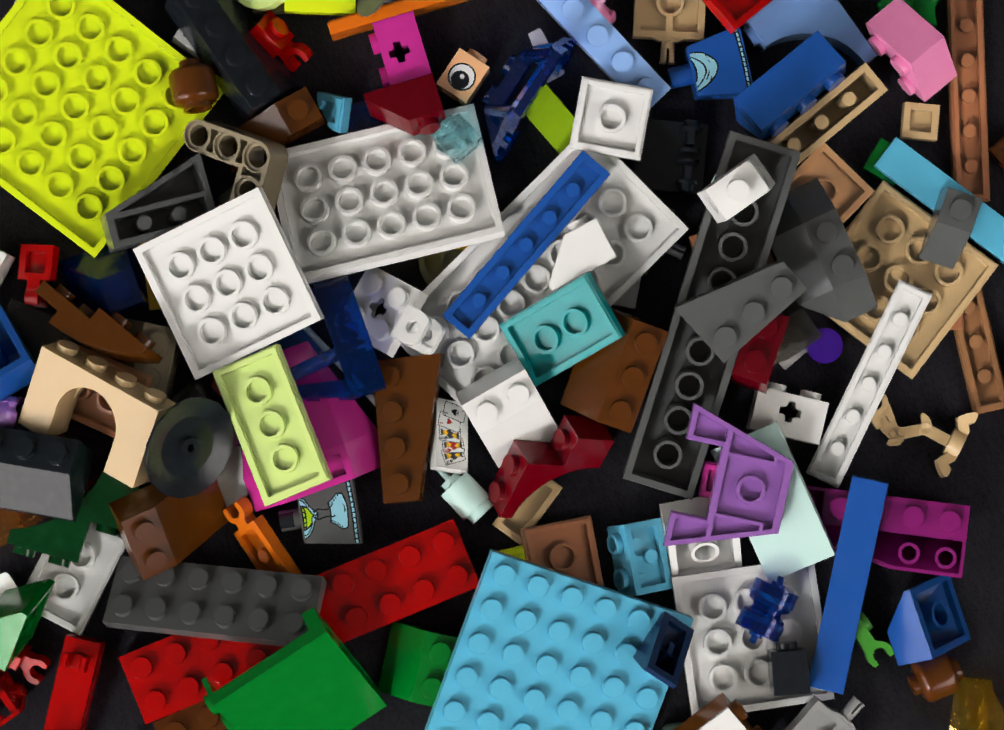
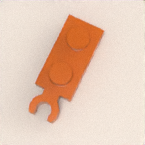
(259, 539)

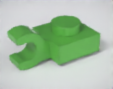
(867, 642)

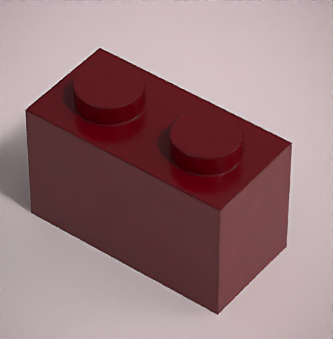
(759, 356)

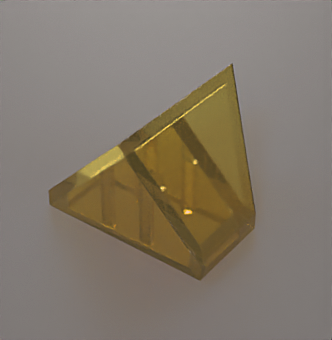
(976, 707)

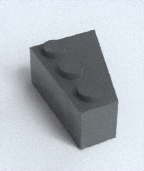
(159, 207)
(741, 308)

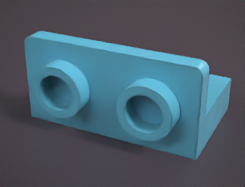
(639, 557)

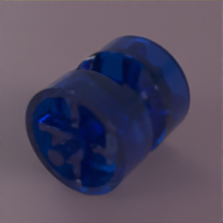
(768, 605)

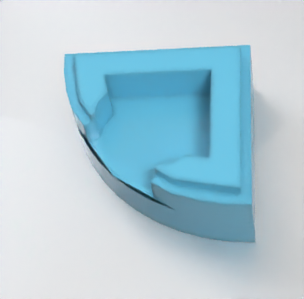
(335, 110)

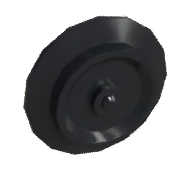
(189, 447)

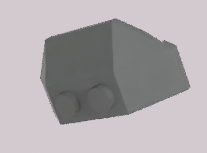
(822, 255)

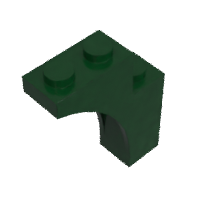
(66, 539)

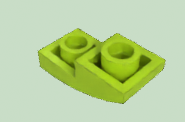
(552, 118)

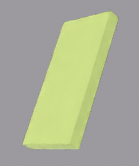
(272, 425)

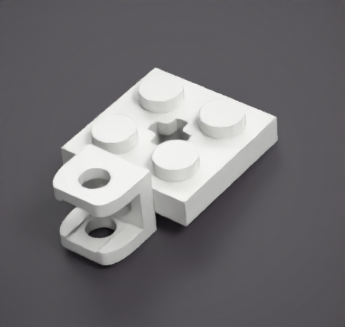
(403, 317)

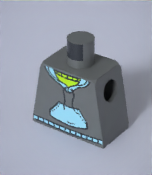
(326, 516)

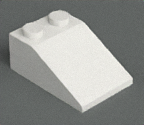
(506, 409)

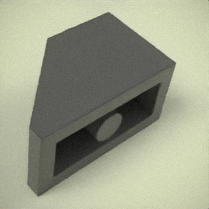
(949, 227)

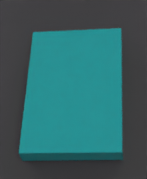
(562, 329)

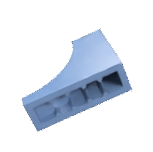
(800, 19)

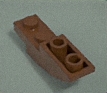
(98, 329)

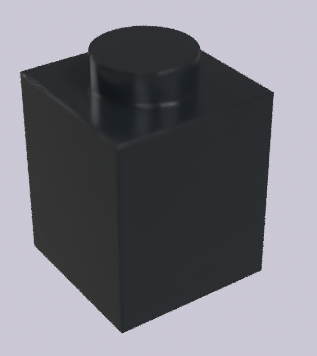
(788, 669)

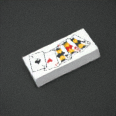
(449, 438)

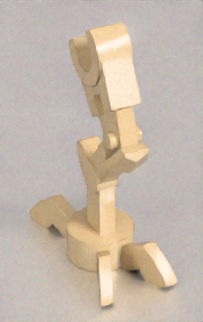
(953, 443)

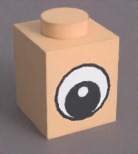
(464, 76)

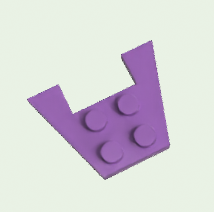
(746, 487)

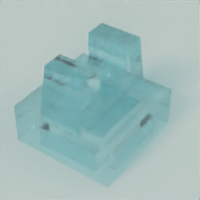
(457, 138)

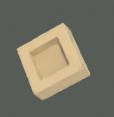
(919, 121)

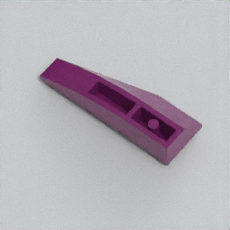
(911, 534)

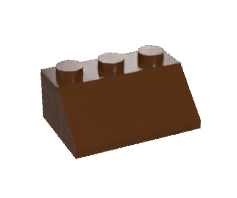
(616, 378)

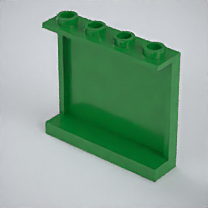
(299, 687)

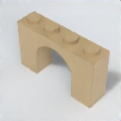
(54, 390)

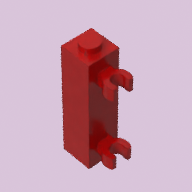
(75, 683)

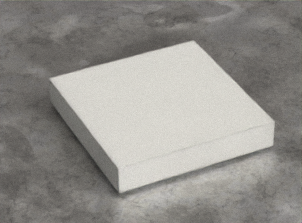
(611, 118)

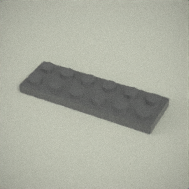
(214, 602)

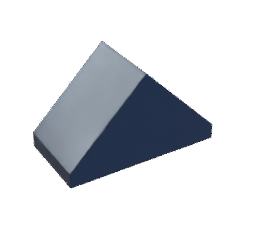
(665, 649)

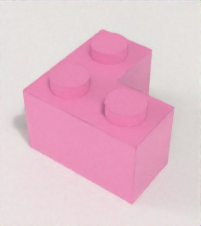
(914, 49)

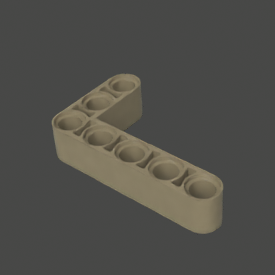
(248, 157)

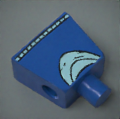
(714, 67)

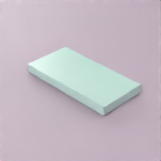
(802, 534)

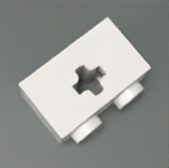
(804, 427)

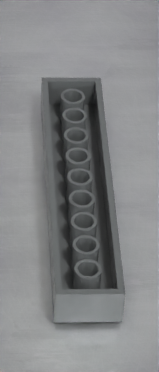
(687, 366)

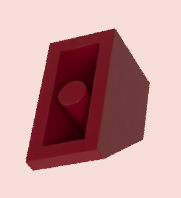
(408, 105)

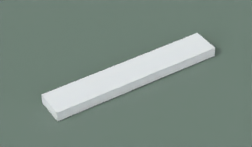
(868, 383)

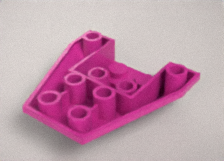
(341, 428)

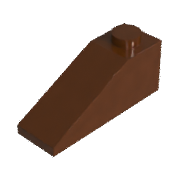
(285, 120)

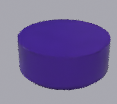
(827, 348)

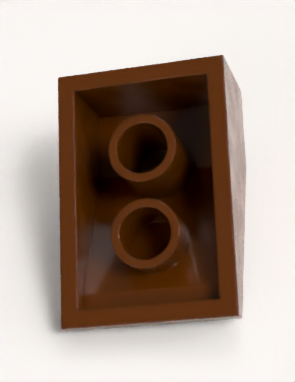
(166, 529)

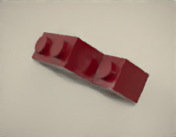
(531, 464)

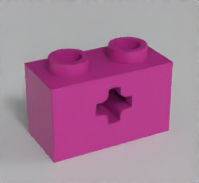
(403, 33)

